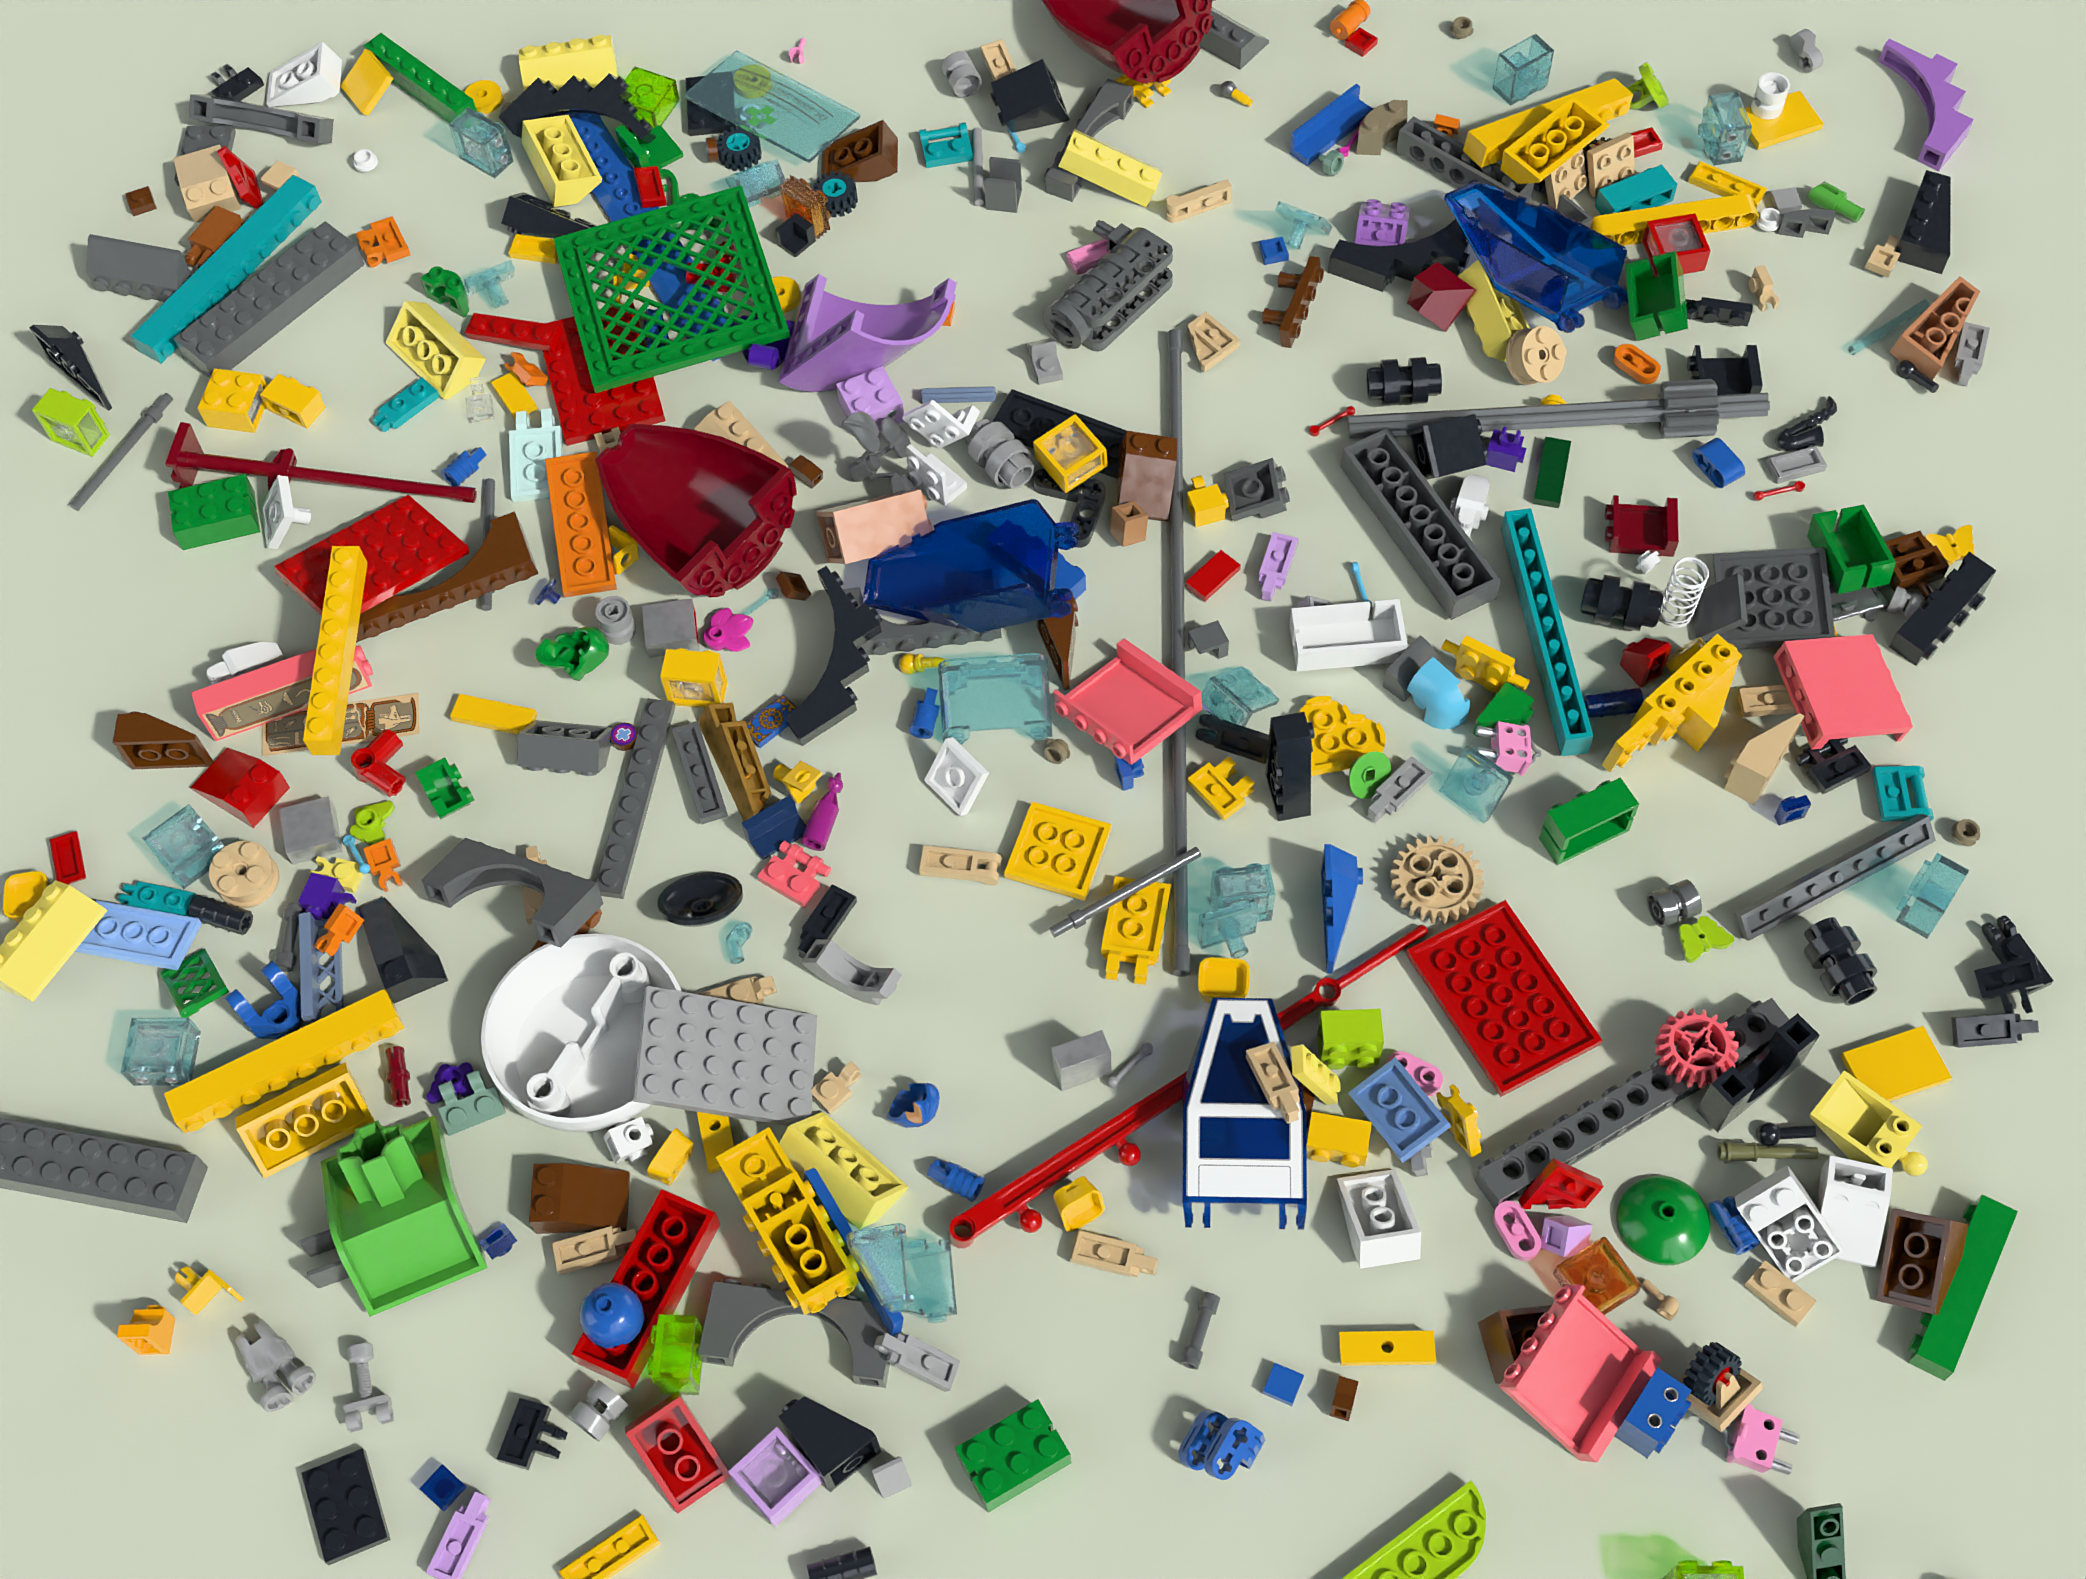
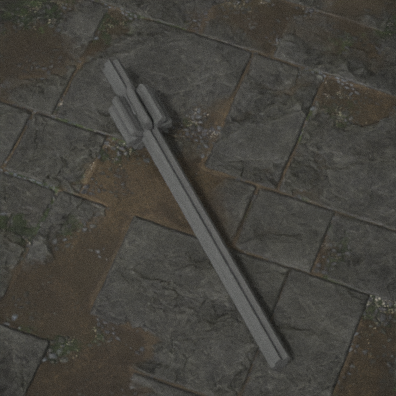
(1682, 409)

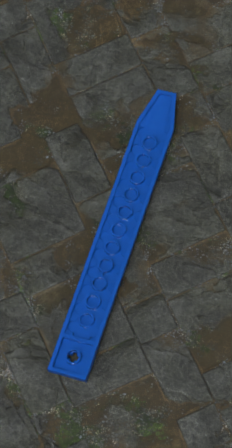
(620, 199)

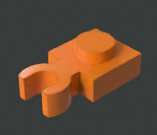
(383, 860)

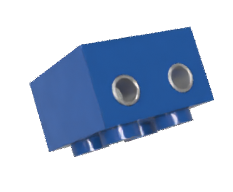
(1650, 1418)

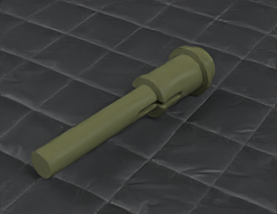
(1751, 1152)

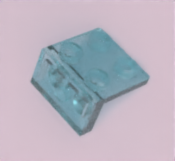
(1236, 696)

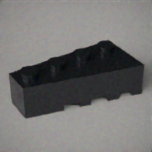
(1290, 765)

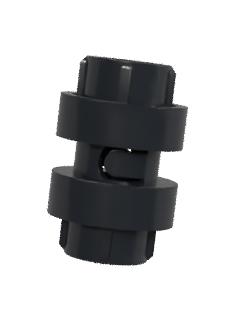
(1412, 381)
(1608, 599)
(1845, 970)

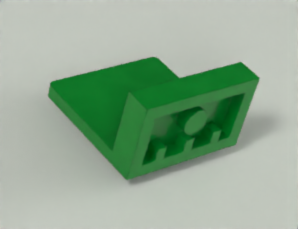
(658, 153)

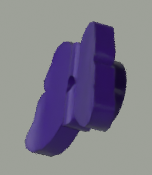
(451, 1073)

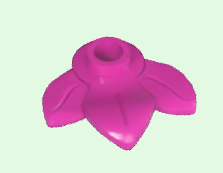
(731, 631)

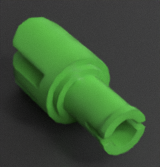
(1832, 198)

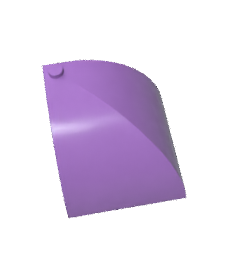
(847, 338)

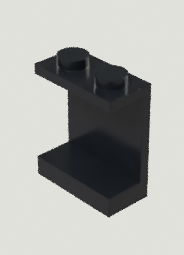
(1730, 374)

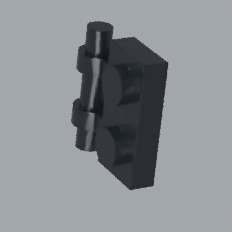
(1835, 770)

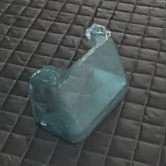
(995, 695)
(906, 1274)

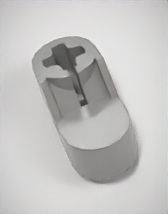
(1809, 55)

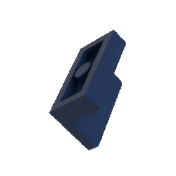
(773, 826)

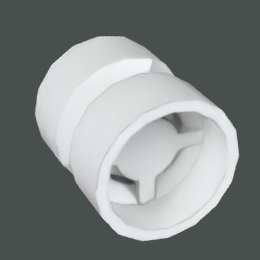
(1770, 95)

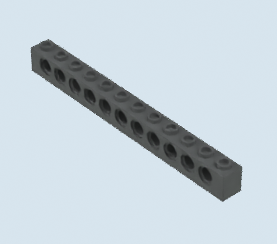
(1499, 1188)

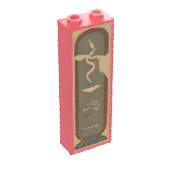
(267, 694)

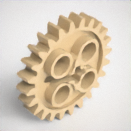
(1442, 901)

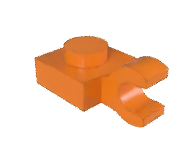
(527, 372)
(341, 927)

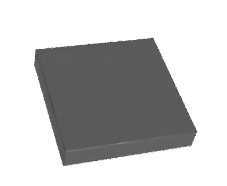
(1720, 608)

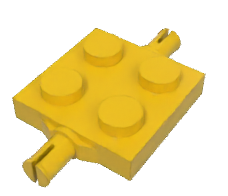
(1484, 664)

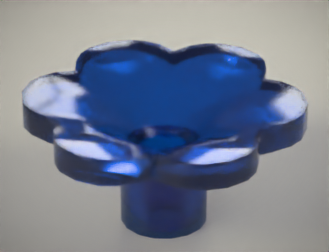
(548, 593)

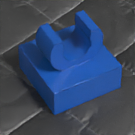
(1127, 772)

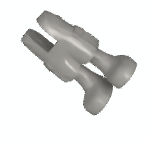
(263, 1361)

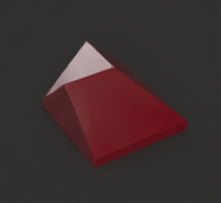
(1439, 295)

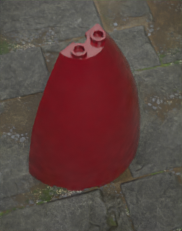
(1136, 37)
(699, 504)

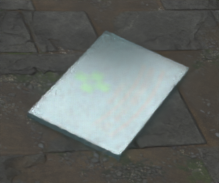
(772, 106)

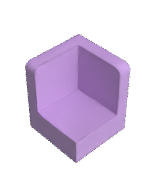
(1565, 1235)

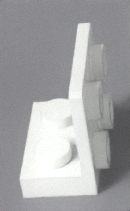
(939, 425)
(934, 476)

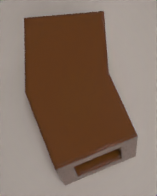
(806, 471)
(1344, 1398)

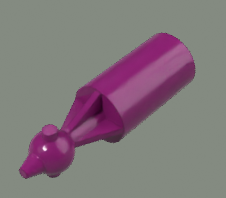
(823, 816)

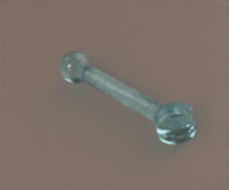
(772, 593)

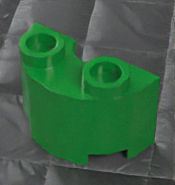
(446, 287)
(443, 788)

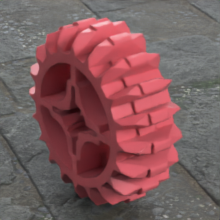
(1676, 1033)

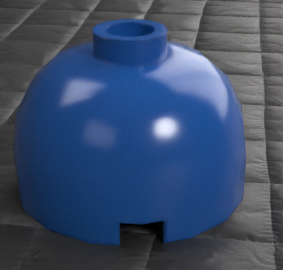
(611, 1315)

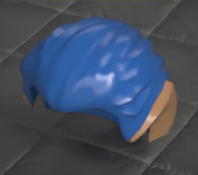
(914, 1106)

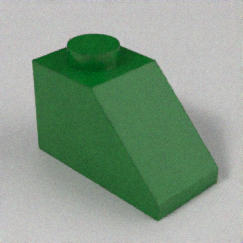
(1507, 706)

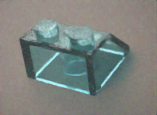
(759, 181)

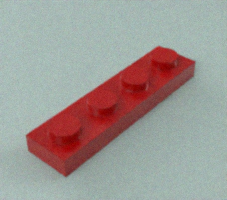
(513, 332)

